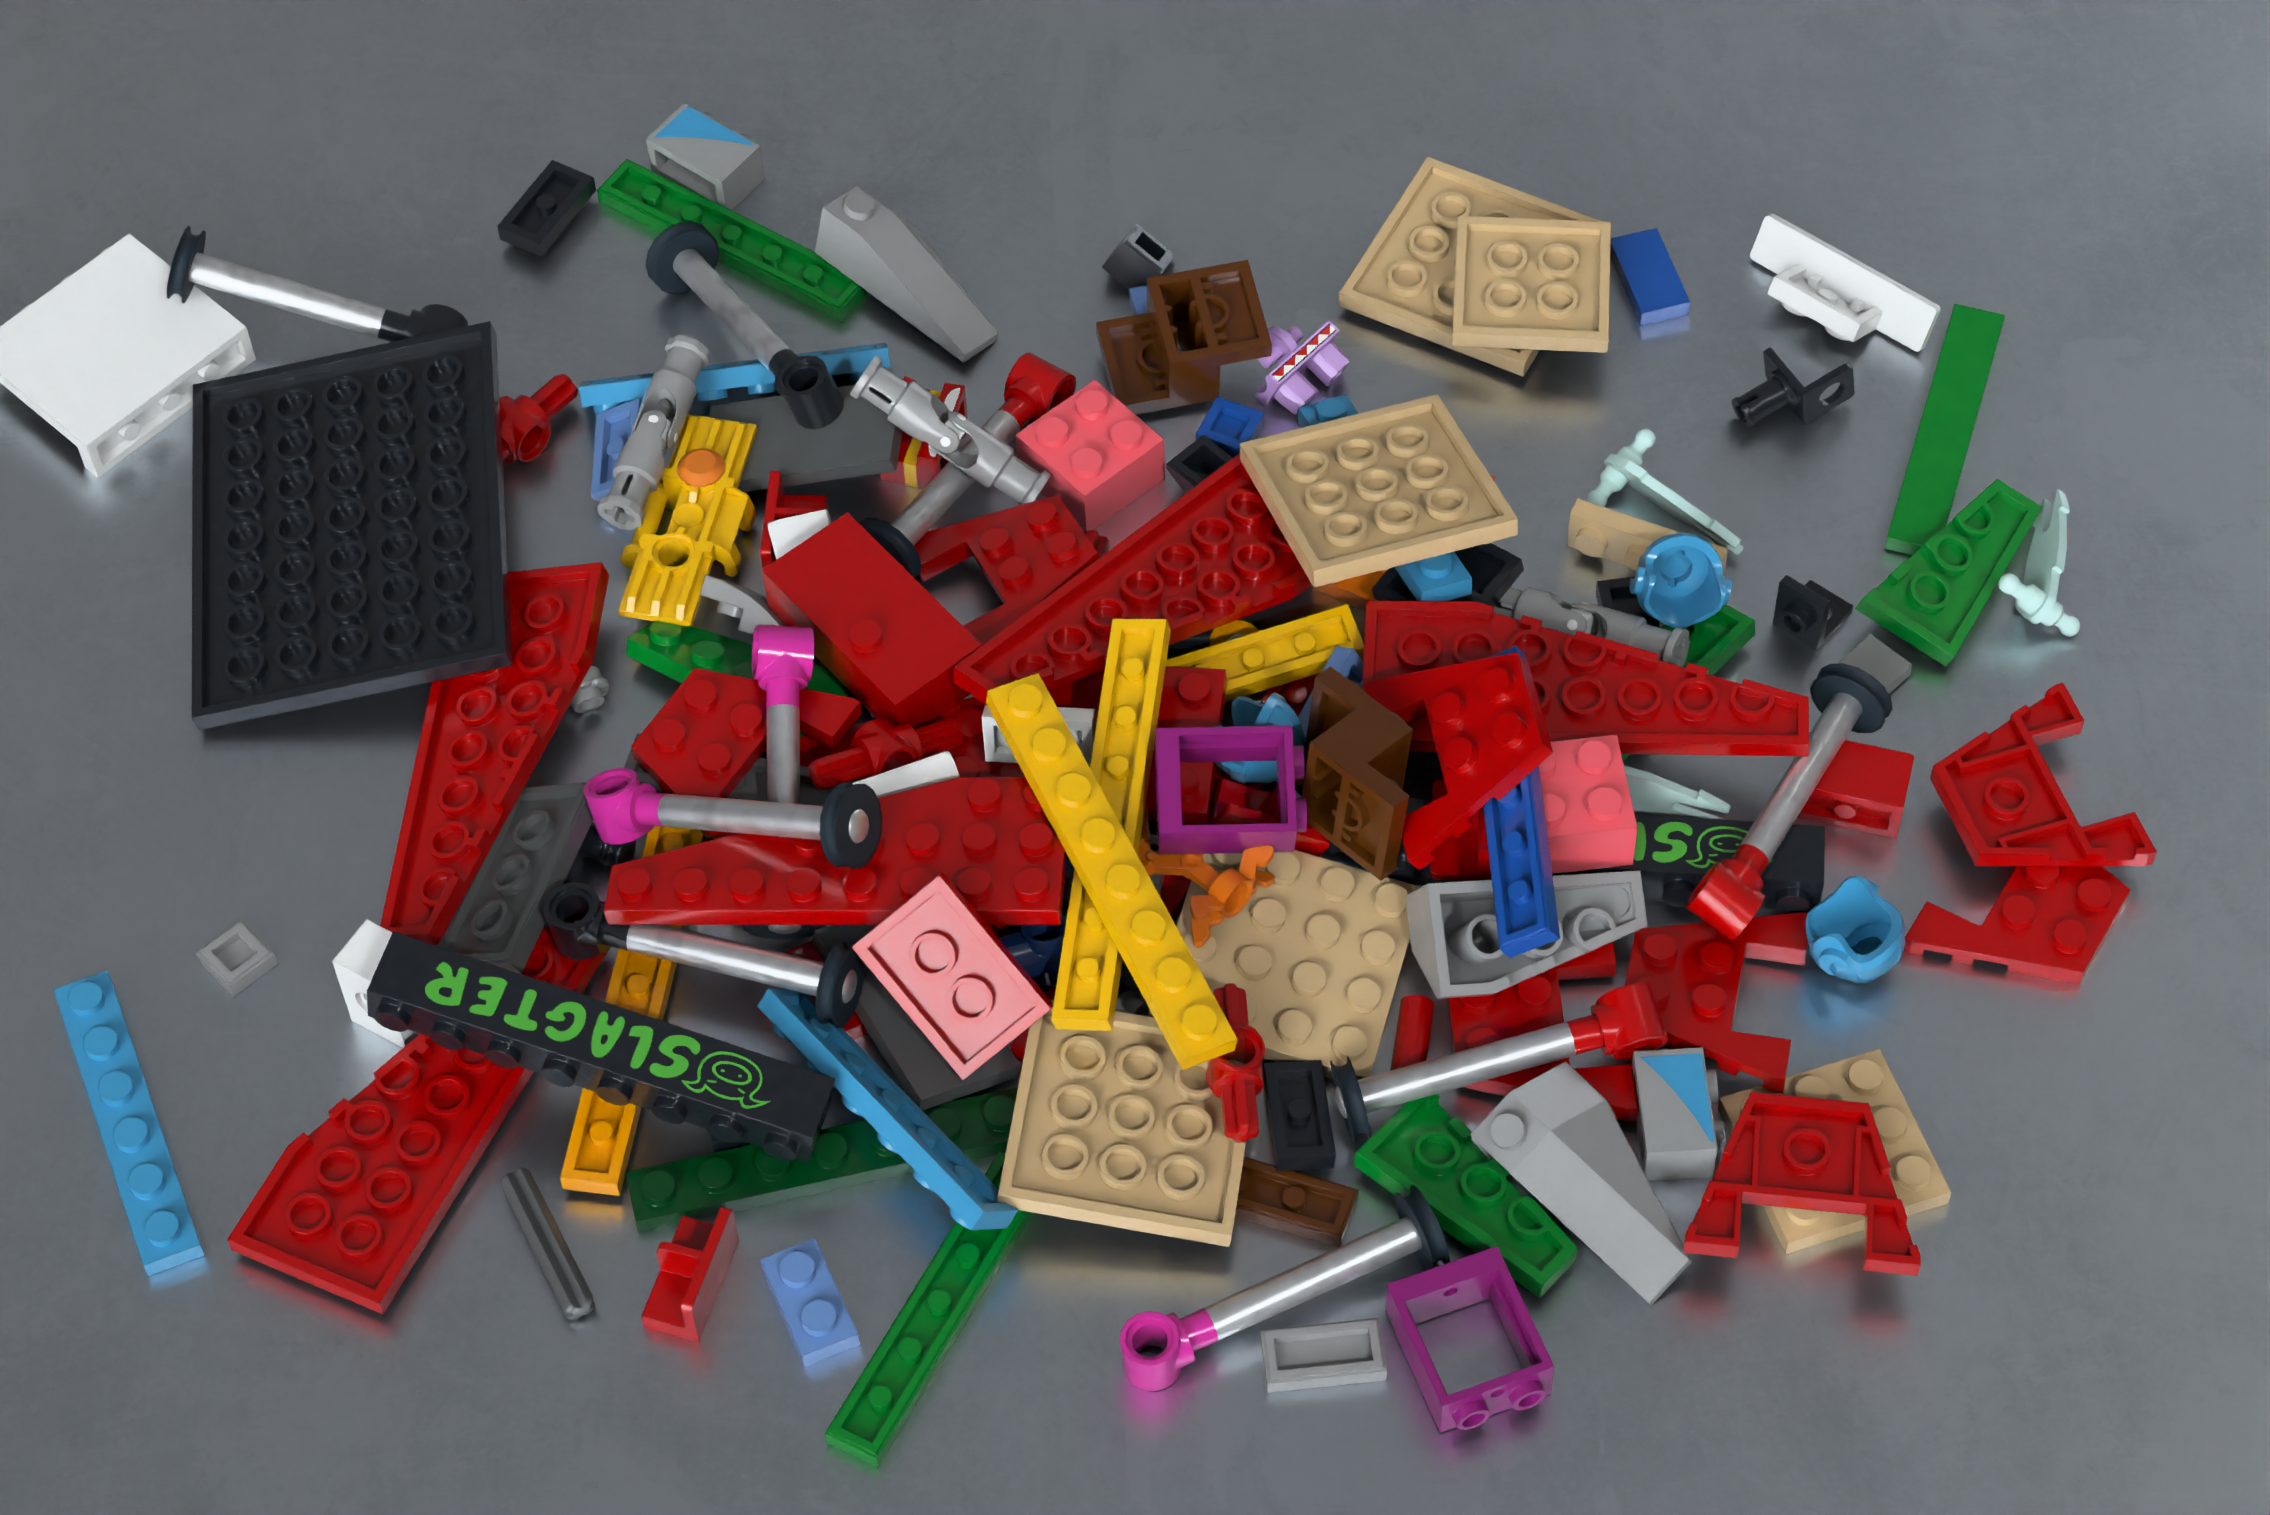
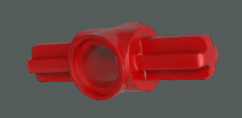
(526, 419)
(883, 747)
(1234, 1083)

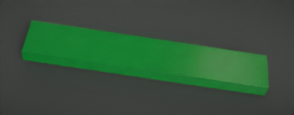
(741, 241)
(1945, 428)
(922, 1335)

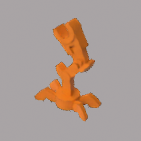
(1226, 891)

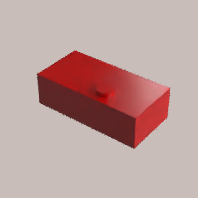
(871, 623)

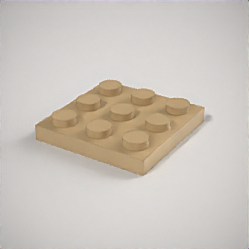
(1532, 284)
(1912, 1164)

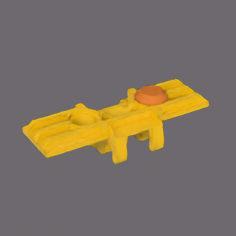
(704, 524)

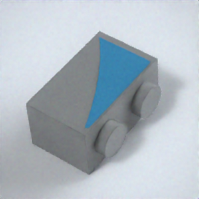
(706, 156)
(1676, 1114)

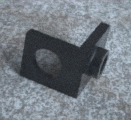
(1805, 610)

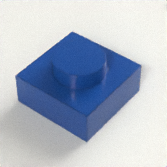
(1231, 424)

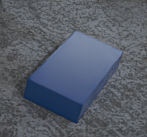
(1649, 277)

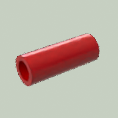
(1412, 1031)

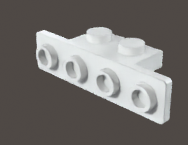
(1838, 288)

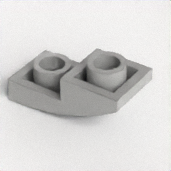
(740, 603)

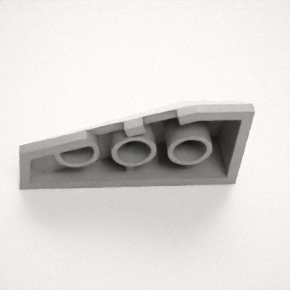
(901, 271)
(1458, 935)
(1577, 1162)

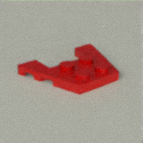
(1021, 552)
(718, 730)
(1484, 734)
(2012, 805)
(2040, 926)
(1697, 987)
(1535, 1006)
(1809, 1159)

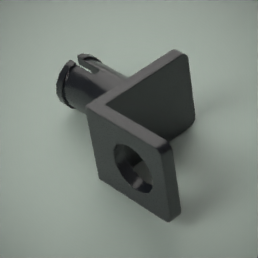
(1786, 390)

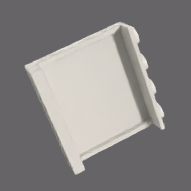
(115, 355)

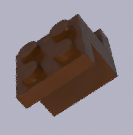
(1187, 332)
(1356, 772)

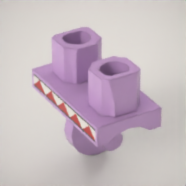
(1316, 353)

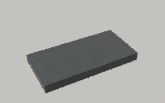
(852, 446)
(526, 862)
(908, 1052)

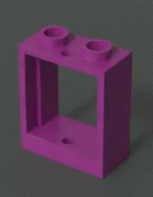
(1227, 745)
(1453, 1288)

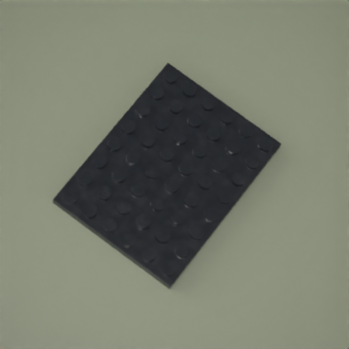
(348, 526)

